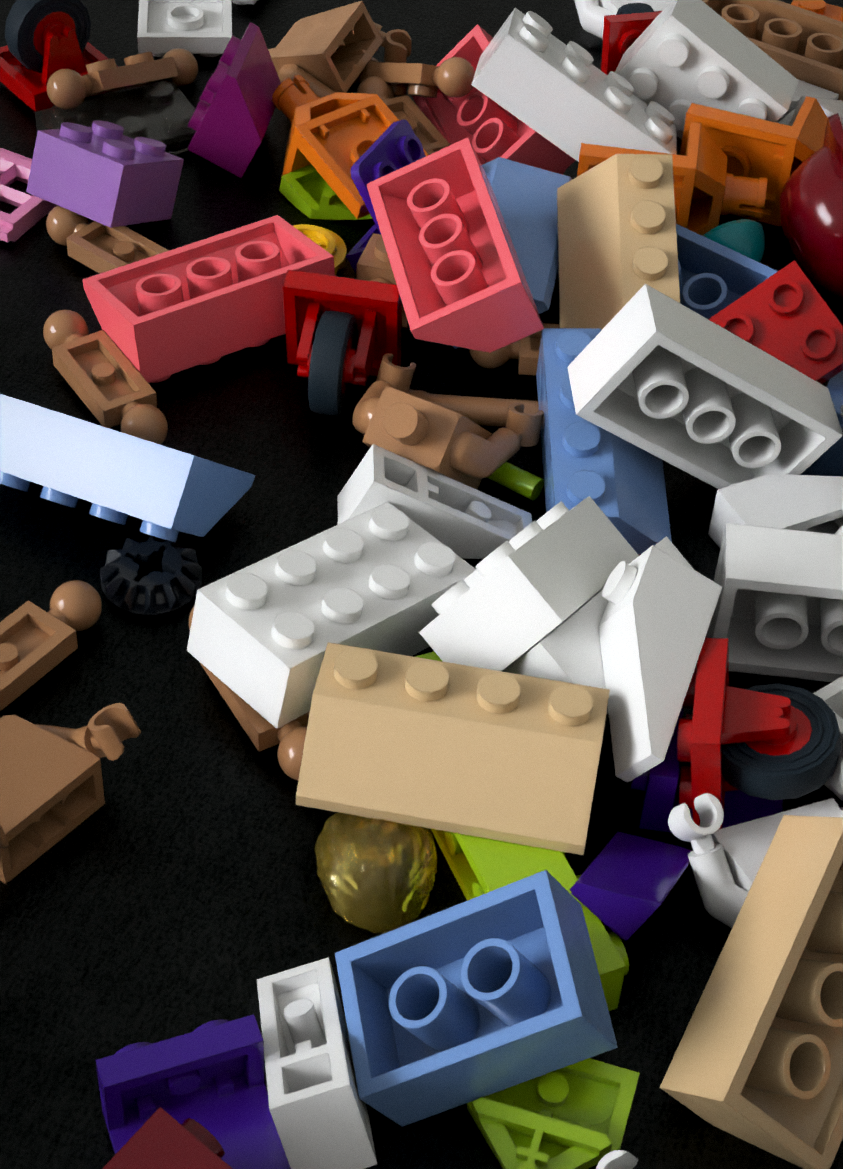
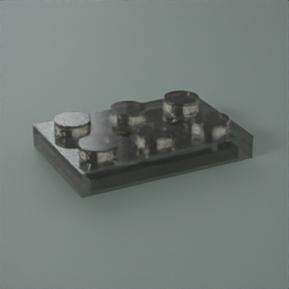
(149, 111)

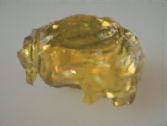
(375, 870)

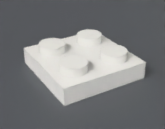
(187, 24)

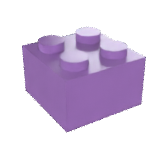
(105, 174)

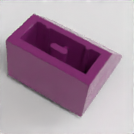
(236, 104)

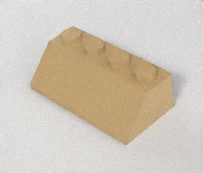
(615, 237)
(453, 748)
(770, 1021)

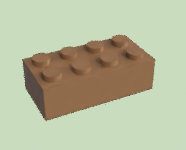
(792, 36)

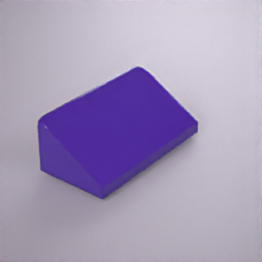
(630, 881)

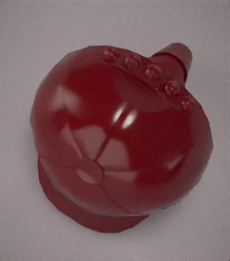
(814, 213)

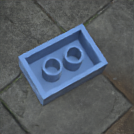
(473, 1000)

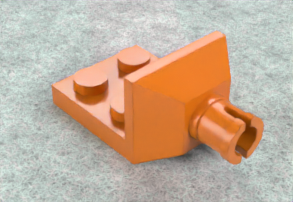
(331, 134)
(762, 146)
(700, 181)

